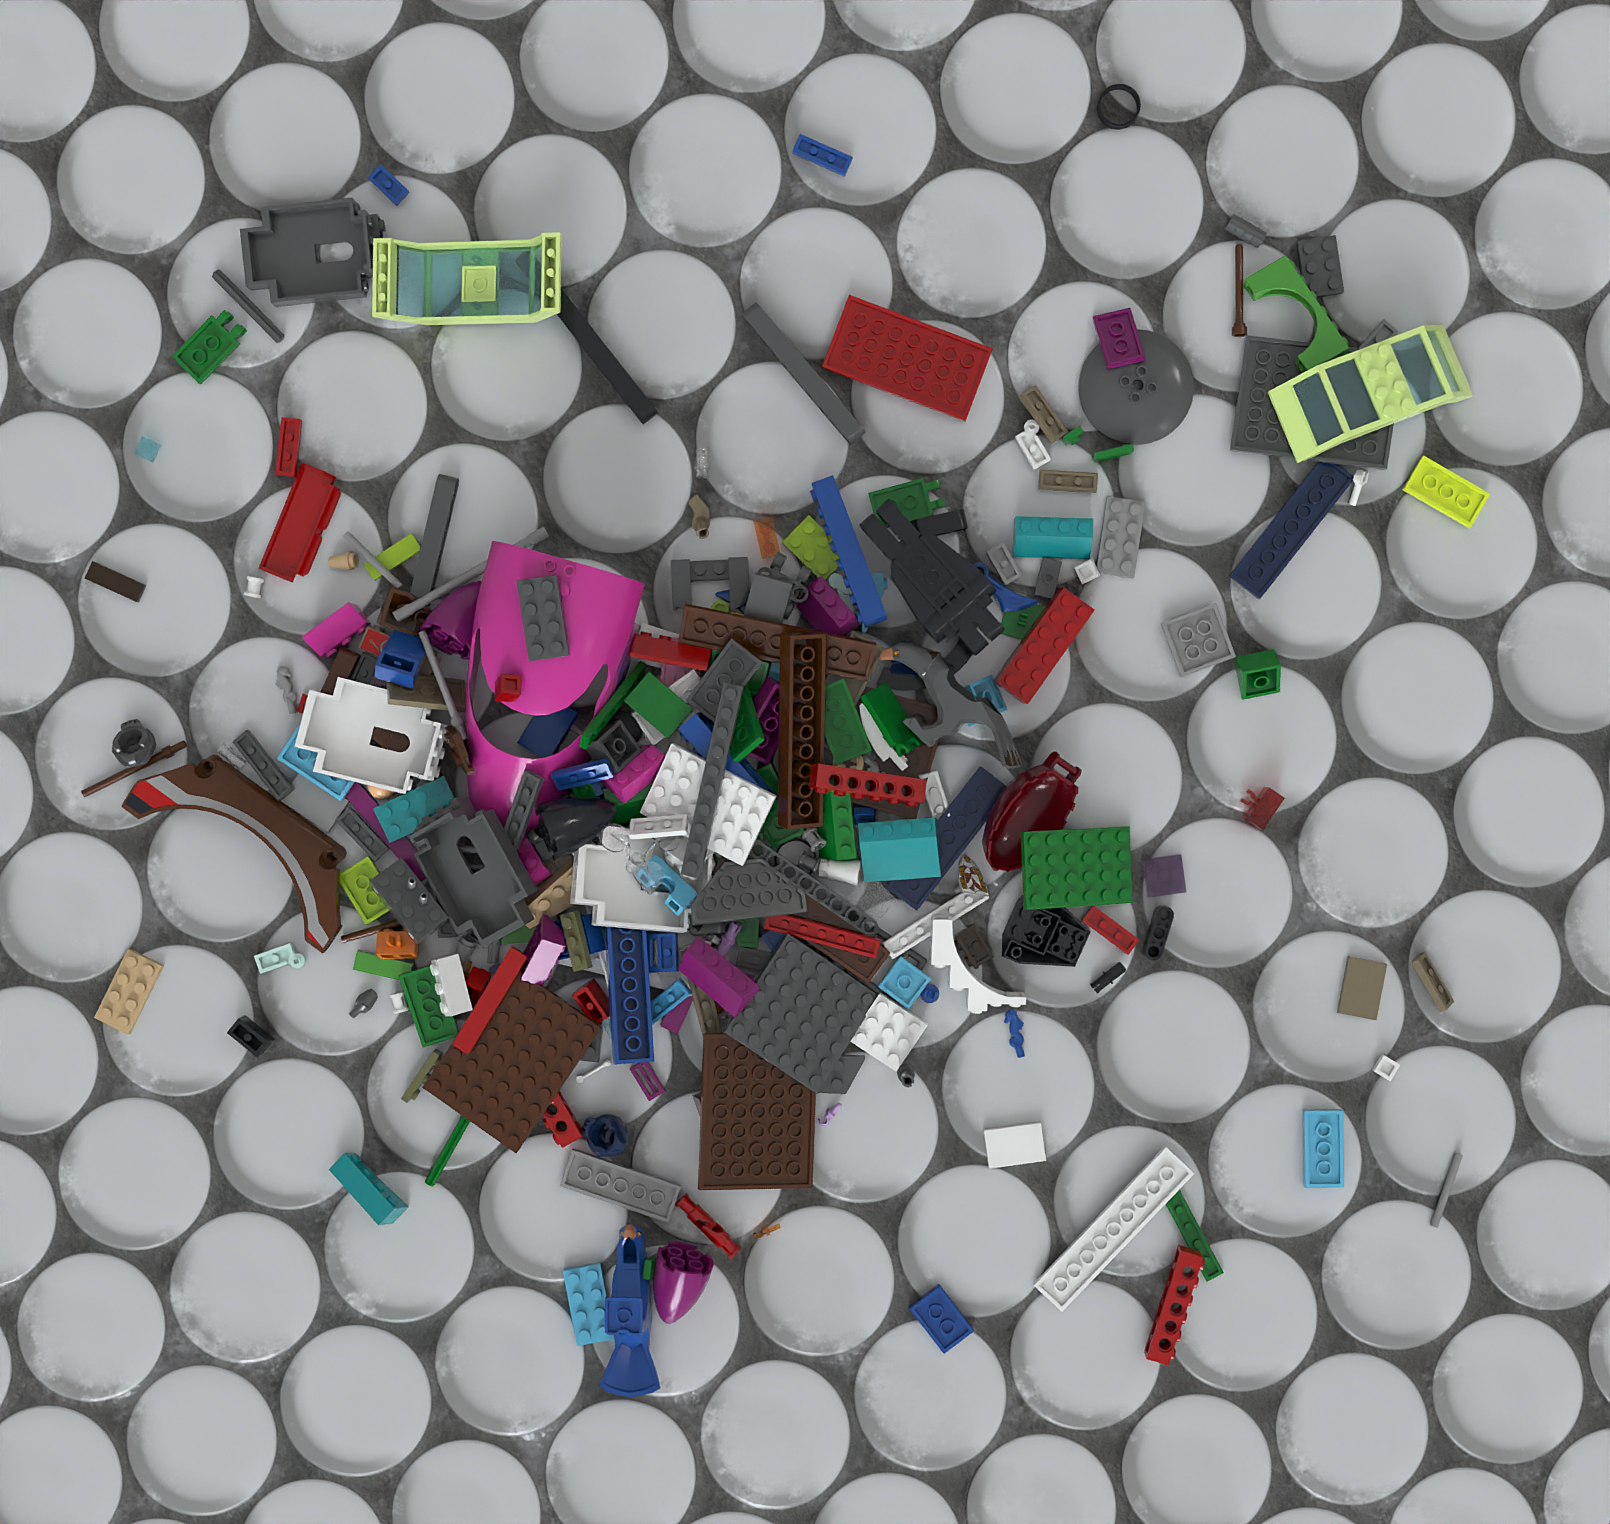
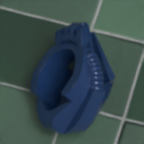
(606, 1135)

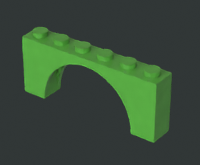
(1283, 280)

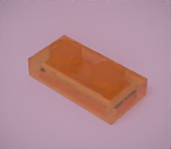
(766, 537)

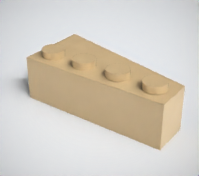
(552, 895)

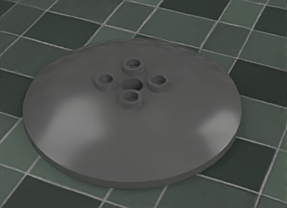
(1131, 414)

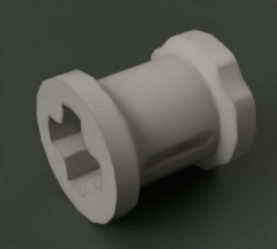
(814, 839)

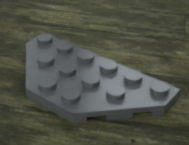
(746, 893)

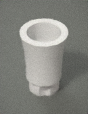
(841, 870)

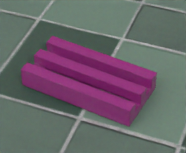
(642, 1085)

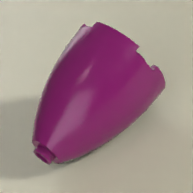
(452, 621)
(679, 1279)

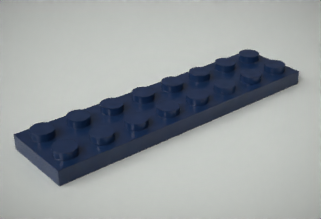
(1291, 527)
(955, 832)

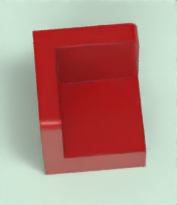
(507, 688)

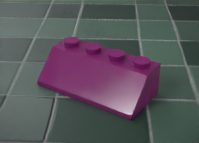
(717, 977)

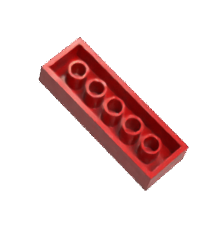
(1043, 645)

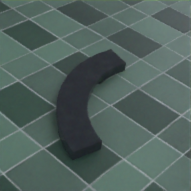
(958, 657)

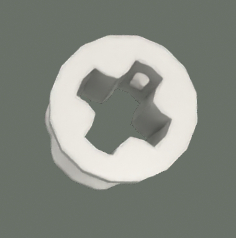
(253, 587)
(399, 1002)

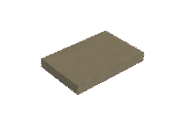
(1362, 988)

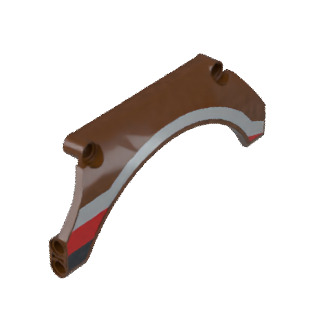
(294, 840)

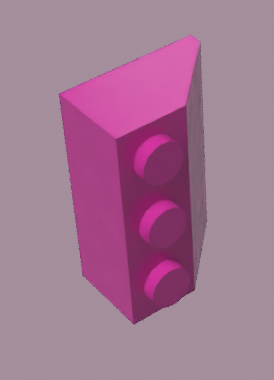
(337, 630)
(636, 774)

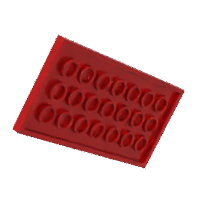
(907, 358)

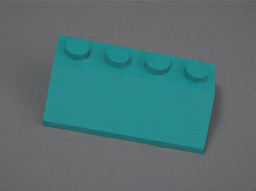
(1052, 537)

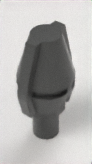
(364, 1002)

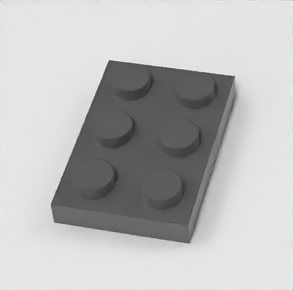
(1320, 265)

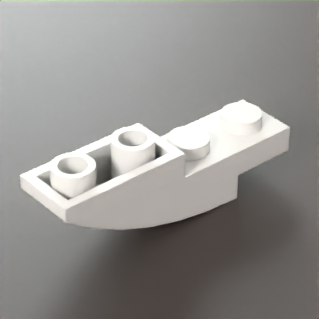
(877, 741)

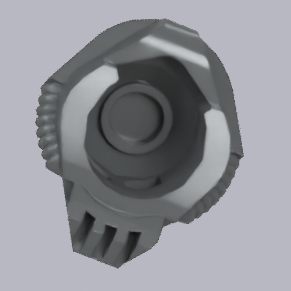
(133, 744)

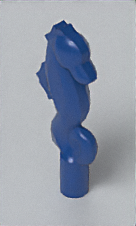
(1014, 1026)

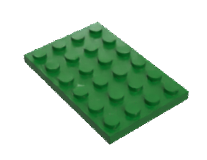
(1076, 867)

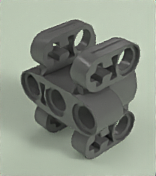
(798, 584)

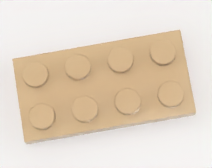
(129, 991)

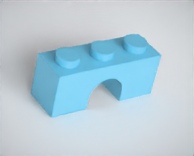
(680, 892)

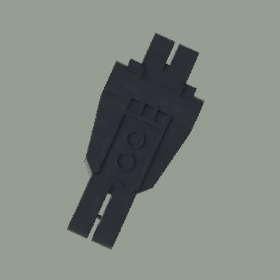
(935, 581)

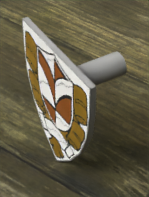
(970, 878)

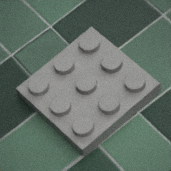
(1198, 640)

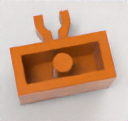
(395, 945)

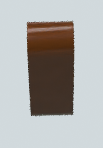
(342, 667)

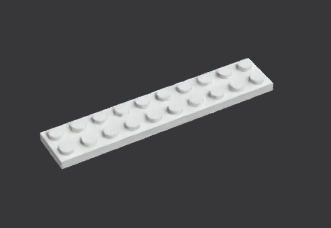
(1113, 1228)

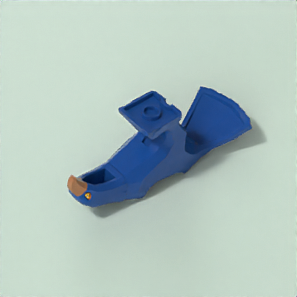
(629, 1320)

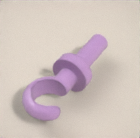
(830, 1113)

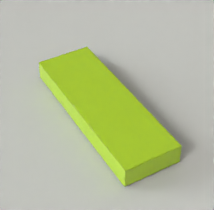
(395, 555)

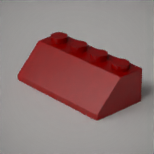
(670, 652)

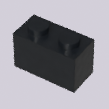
(250, 1035)

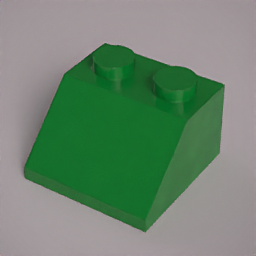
(1258, 674)

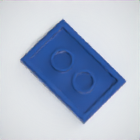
(547, 732)
(941, 1318)

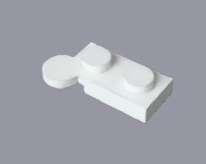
(1032, 445)

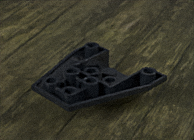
(1043, 936)

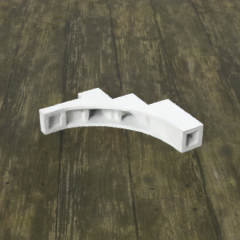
(959, 976)

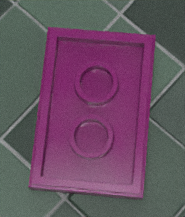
(1118, 338)

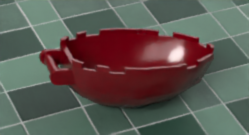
(1030, 802)

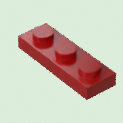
(288, 447)
(1110, 930)

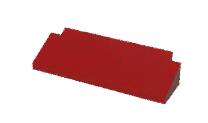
(301, 524)

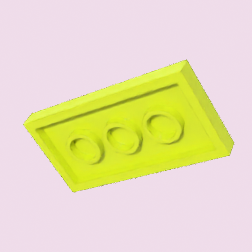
(1446, 491)

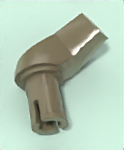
(700, 517)

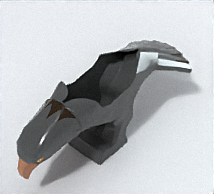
(953, 702)

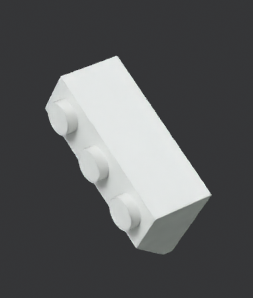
(450, 985)

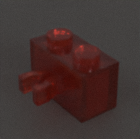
(1262, 808)

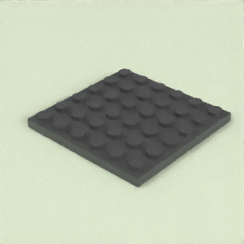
(801, 1013)

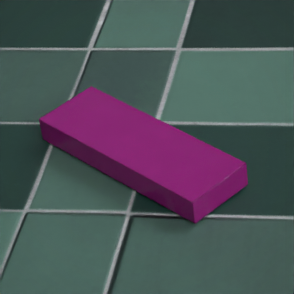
(674, 1019)

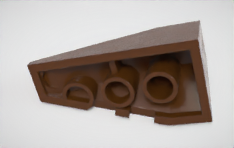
(394, 600)

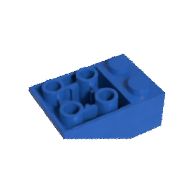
(401, 659)
(592, 933)

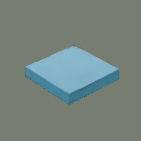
(904, 982)

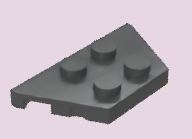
(842, 1074)

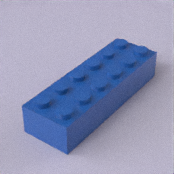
(699, 732)

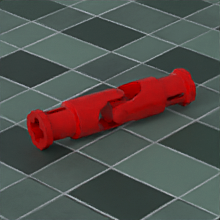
(717, 1235)

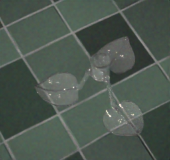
(648, 875)

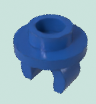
(930, 993)

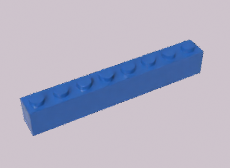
(849, 552)

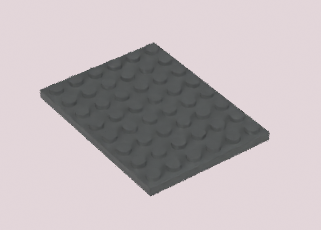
(1257, 426)

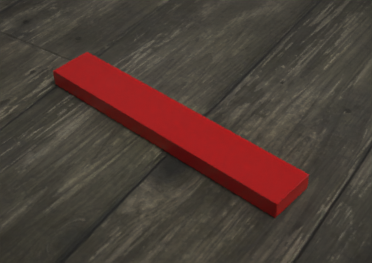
(824, 934)
(490, 1000)

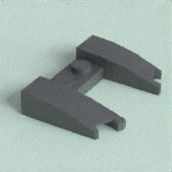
(686, 571)

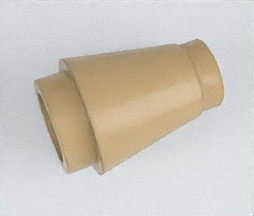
(344, 561)

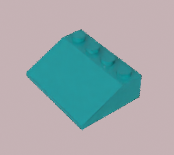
(899, 849)

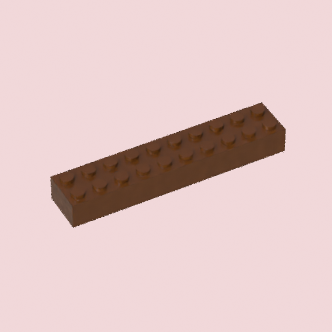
(801, 727)

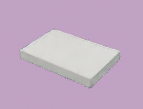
(1014, 1145)

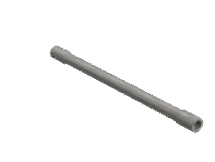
(408, 609)

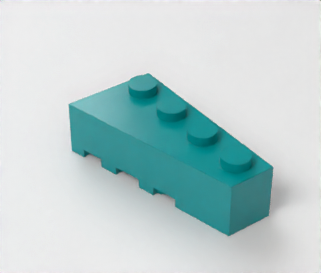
(368, 1189)

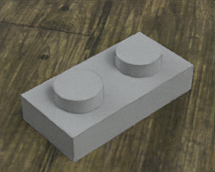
(1003, 563)

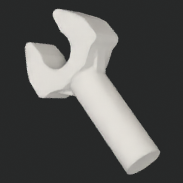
(1360, 478)

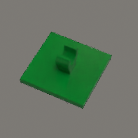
(1019, 622)

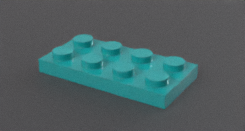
(403, 813)

